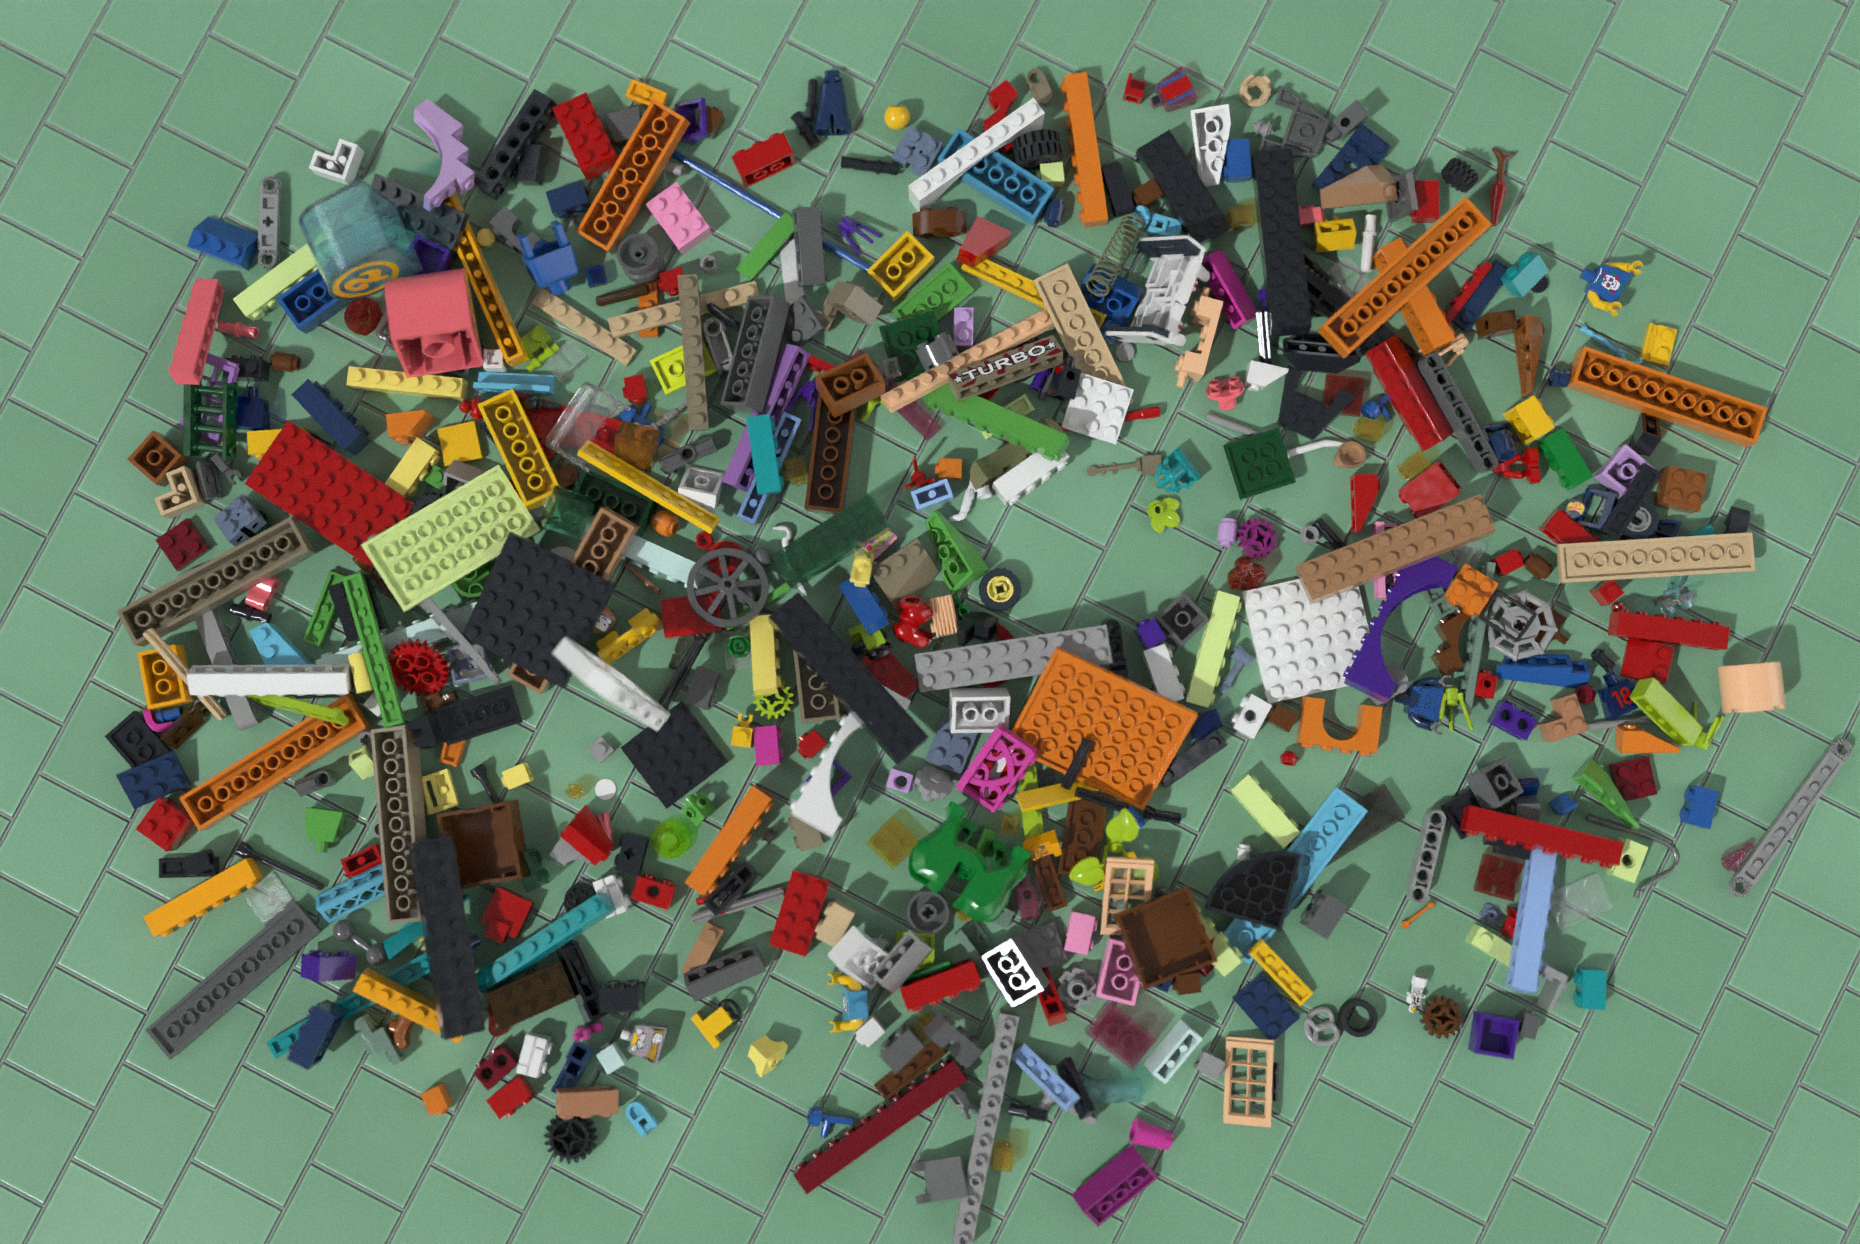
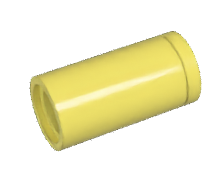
(360, 673)

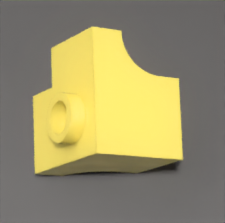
(766, 1054)

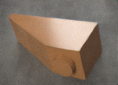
(704, 946)

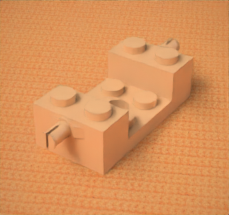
(1204, 313)

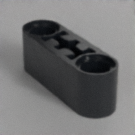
(1117, 189)

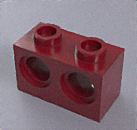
(498, 1068)

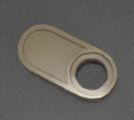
(1040, 91)

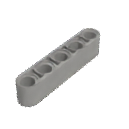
(1433, 849)

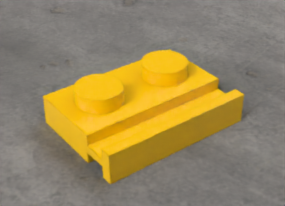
(1658, 344)

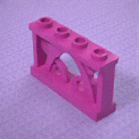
(996, 742)

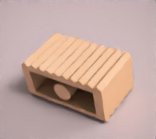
(944, 616)

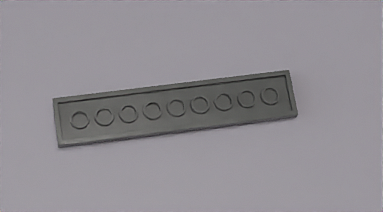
(233, 980)

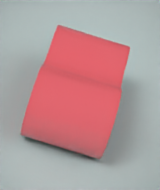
(262, 594)

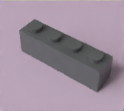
(808, 246)
(724, 972)

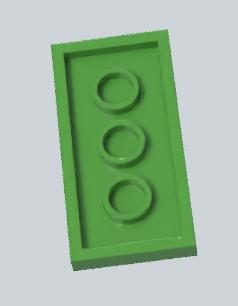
(939, 293)

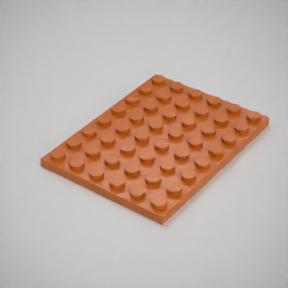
(1129, 725)

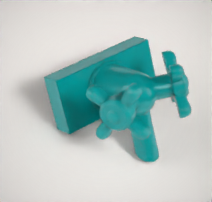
(1180, 469)

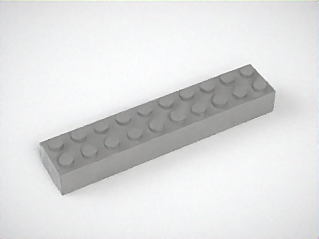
(1008, 658)

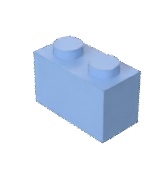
(932, 495)

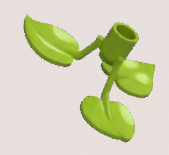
(1119, 828)

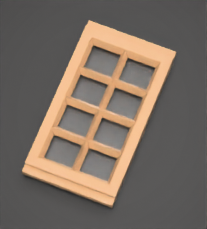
(1125, 885)

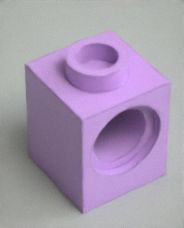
(891, 783)

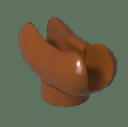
(401, 1030)

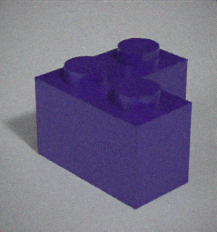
(328, 967)

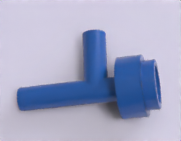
(1374, 409)
(641, 419)
(815, 1117)

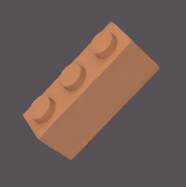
(587, 1101)

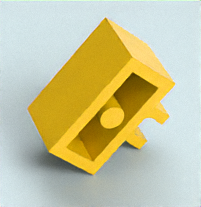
(1334, 235)

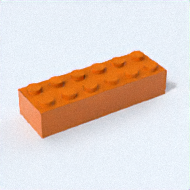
(1421, 311)
(729, 840)

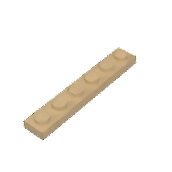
(584, 327)

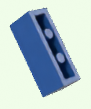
(865, 606)

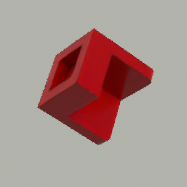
(1133, 90)

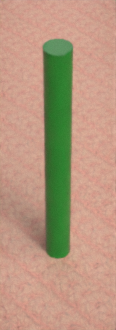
(927, 971)

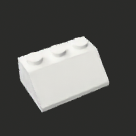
(978, 709)

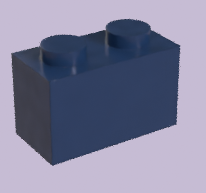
(568, 200)

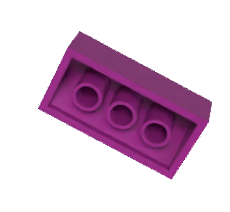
(1114, 1185)

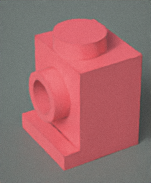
(1310, 215)

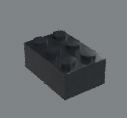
(344, 612)

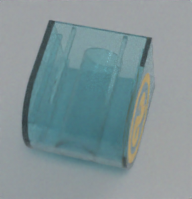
(358, 241)

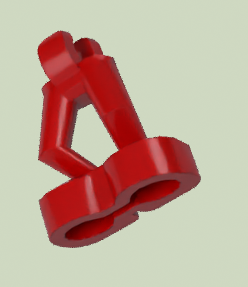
(1531, 471)

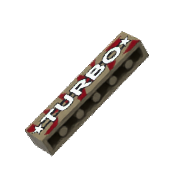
(1005, 368)

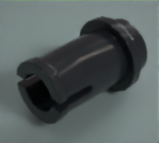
(1602, 659)

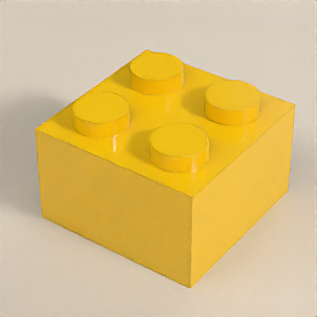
(1529, 420)

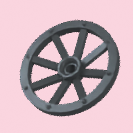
(727, 592)

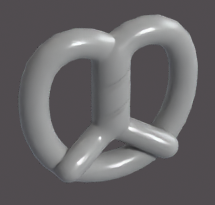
(1321, 1027)

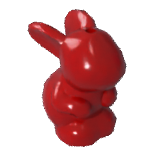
(914, 614)

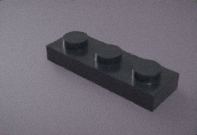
(1070, 1075)

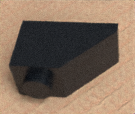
(1646, 434)

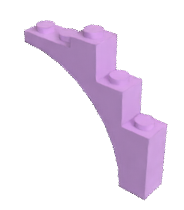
(446, 136)

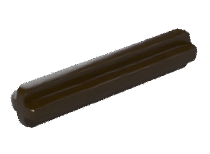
(622, 295)

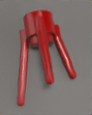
(918, 478)

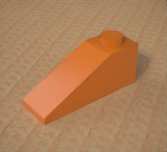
(1635, 739)

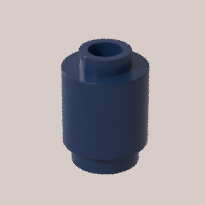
(1054, 212)

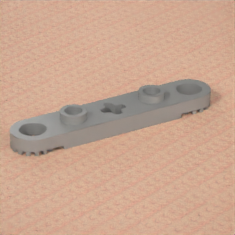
(269, 209)

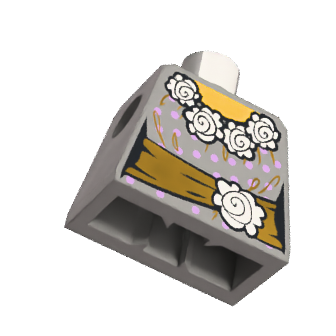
(646, 1040)

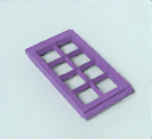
(233, 370)

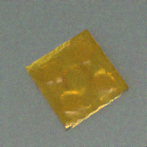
(892, 842)

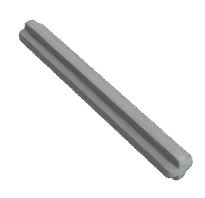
(740, 904)

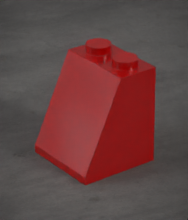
(1429, 490)

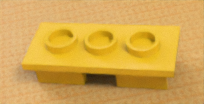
(615, 646)

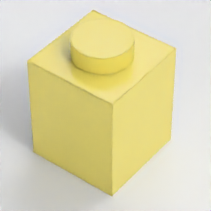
(517, 776)

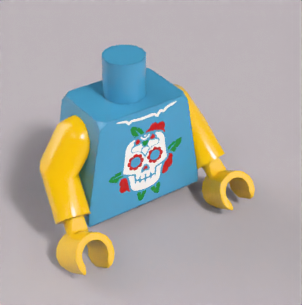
(853, 1003)

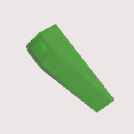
(958, 558)
(1601, 787)

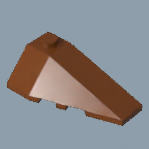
(1528, 345)

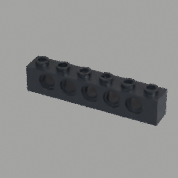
(515, 135)

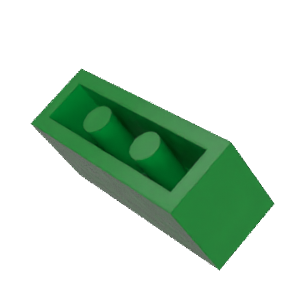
(1564, 459)

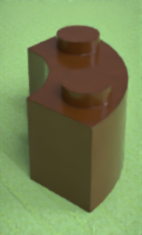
(939, 223)

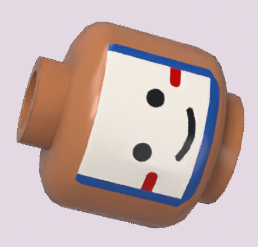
(605, 622)

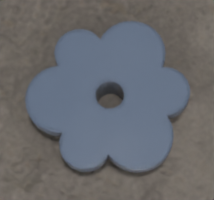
(1485, 914)

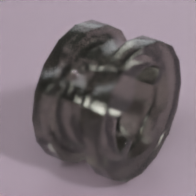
(770, 835)

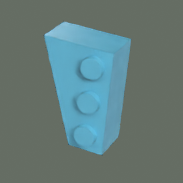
(277, 647)

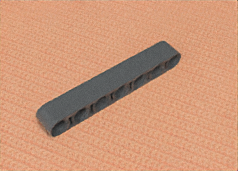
(1449, 409)

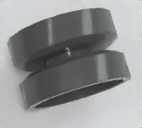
(640, 258)
(925, 922)

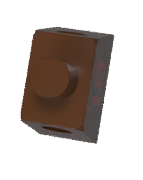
(1498, 324)

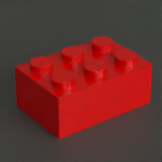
(763, 159)
(682, 621)

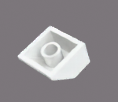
(702, 487)

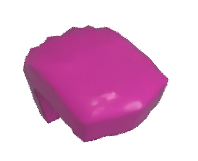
(152, 722)

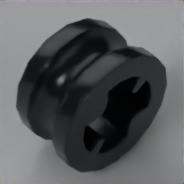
(1049, 774)

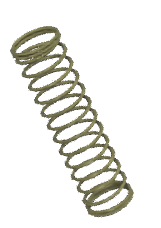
(1095, 277)

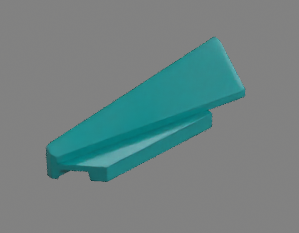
(409, 935)

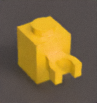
(742, 734)

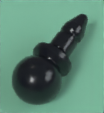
(533, 403)

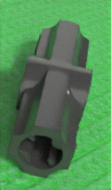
(676, 459)

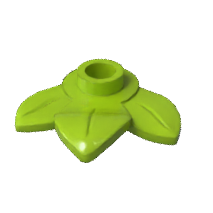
(1166, 514)

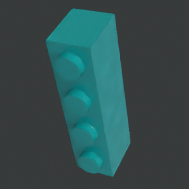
(763, 454)

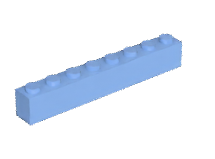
(1531, 922)

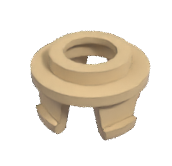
(1262, 83)

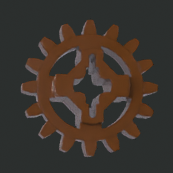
(1441, 1009)

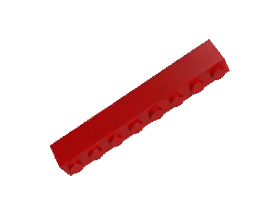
(1541, 836)

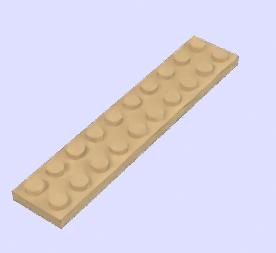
(1655, 557)

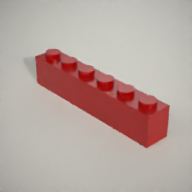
(1668, 631)

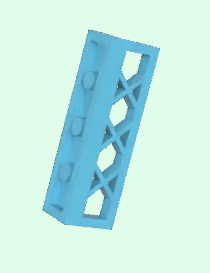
(521, 383)
(351, 890)

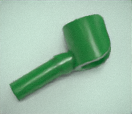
(961, 609)

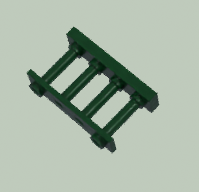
(192, 420)

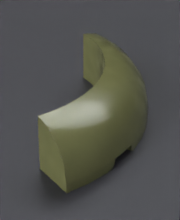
(1002, 460)

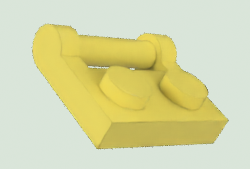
(443, 790)

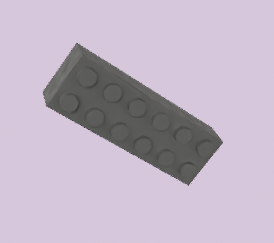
(755, 354)

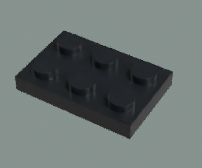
(136, 740)

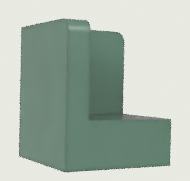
(1005, 918)

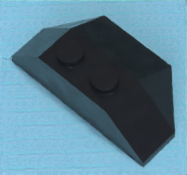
(1315, 354)

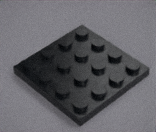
(675, 755)

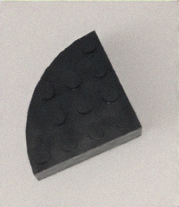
(1257, 888)

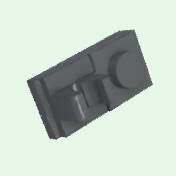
(208, 480)

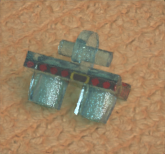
(1675, 595)

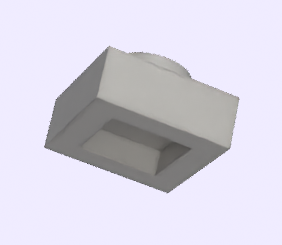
(601, 749)

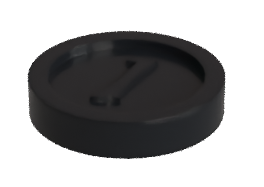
(1540, 286)

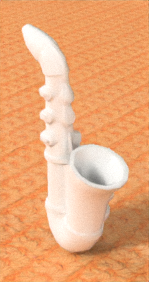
(983, 493)

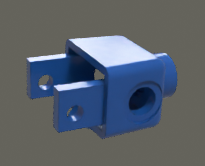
(550, 262)

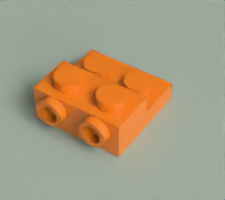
(1470, 590)

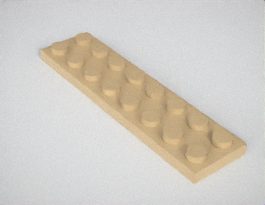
(1077, 325)

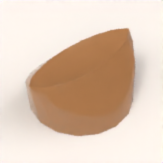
(1349, 455)

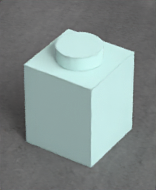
(611, 1057)

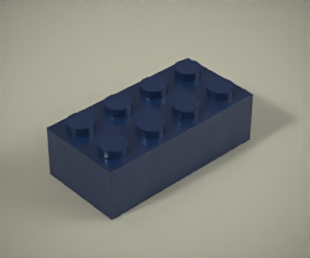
(332, 416)

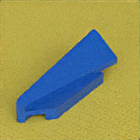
(1546, 669)

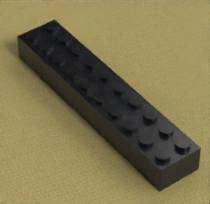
(1281, 243)
(848, 678)
(446, 937)

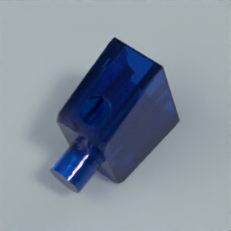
(252, 411)

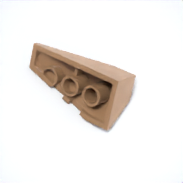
(1364, 187)

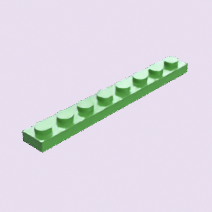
(373, 649)

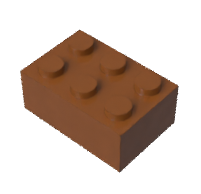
(850, 385)

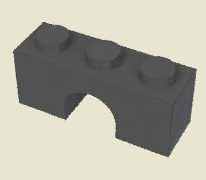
(506, 225)
(943, 1031)

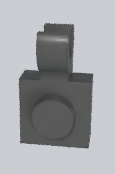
(226, 468)
(959, 1099)

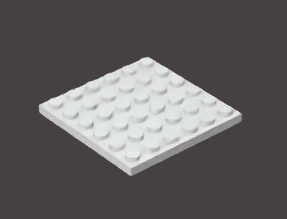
(1300, 644)

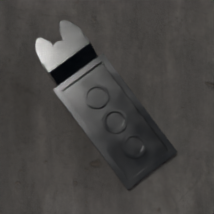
(467, 719)

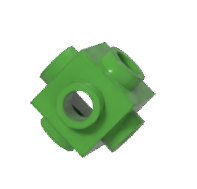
(698, 808)

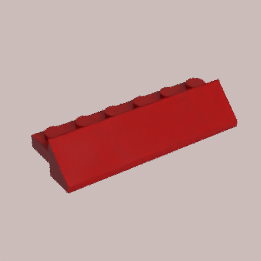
(1408, 393)

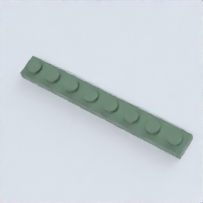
(1474, 648)

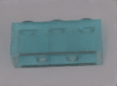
(1114, 1090)

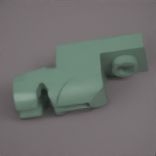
(377, 1039)

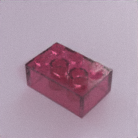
(1120, 1034)

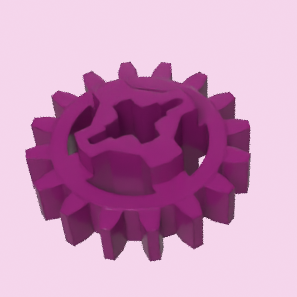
(1254, 531)

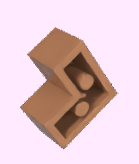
(1568, 719)

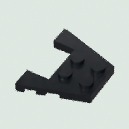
(1305, 414)

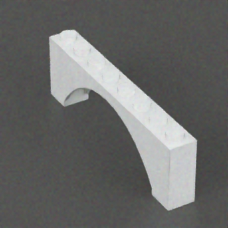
(932, 184)
(815, 804)

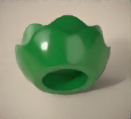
(732, 647)

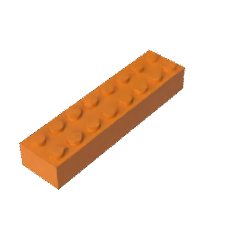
(633, 176)

